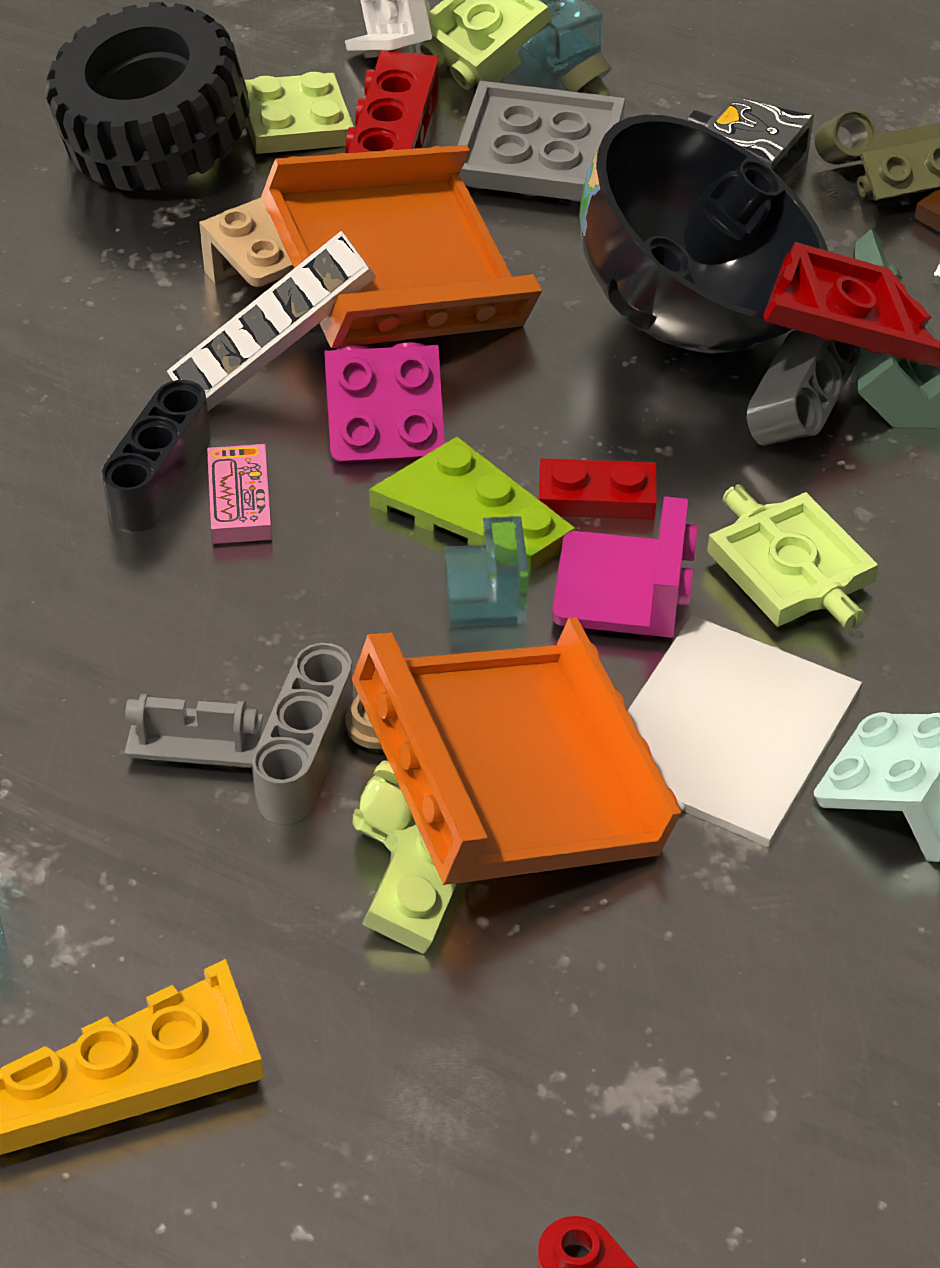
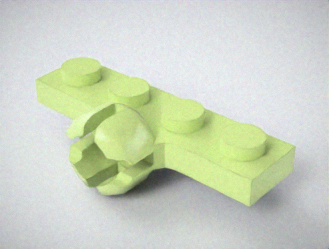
(411, 892)

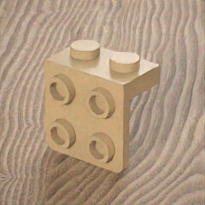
(244, 243)

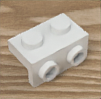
(392, 26)

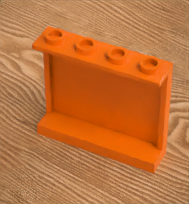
(415, 233)
(515, 757)

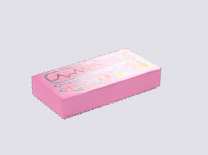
(239, 494)

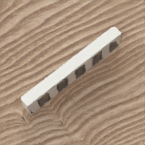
(274, 320)

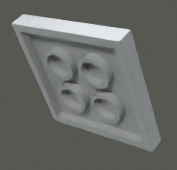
(534, 138)

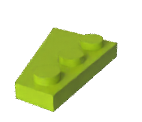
(458, 489)

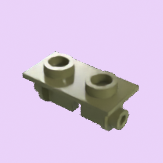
(900, 170)

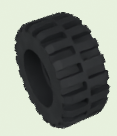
(148, 96)

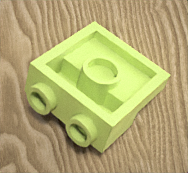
(482, 36)

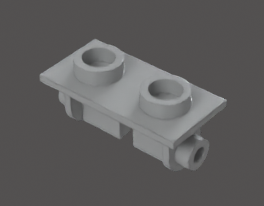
(203, 735)

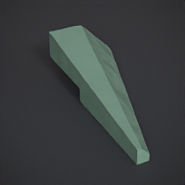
(896, 387)

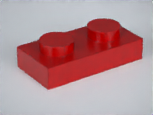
(599, 488)

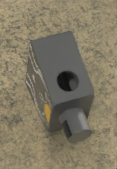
(767, 130)

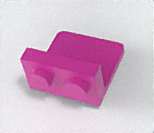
(384, 402)
(627, 579)

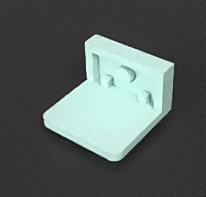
(891, 767)

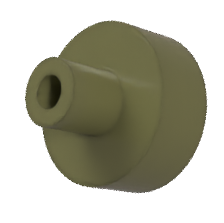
(588, 76)

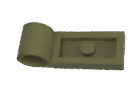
(863, 137)

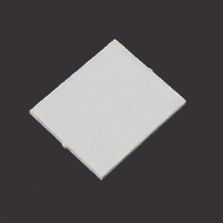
(738, 726)

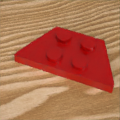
(850, 304)

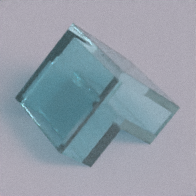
(489, 580)

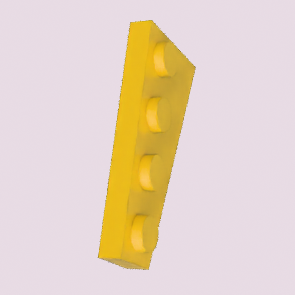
(148, 1061)

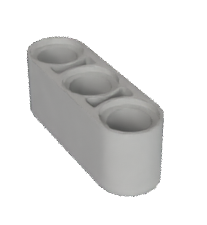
(302, 733)

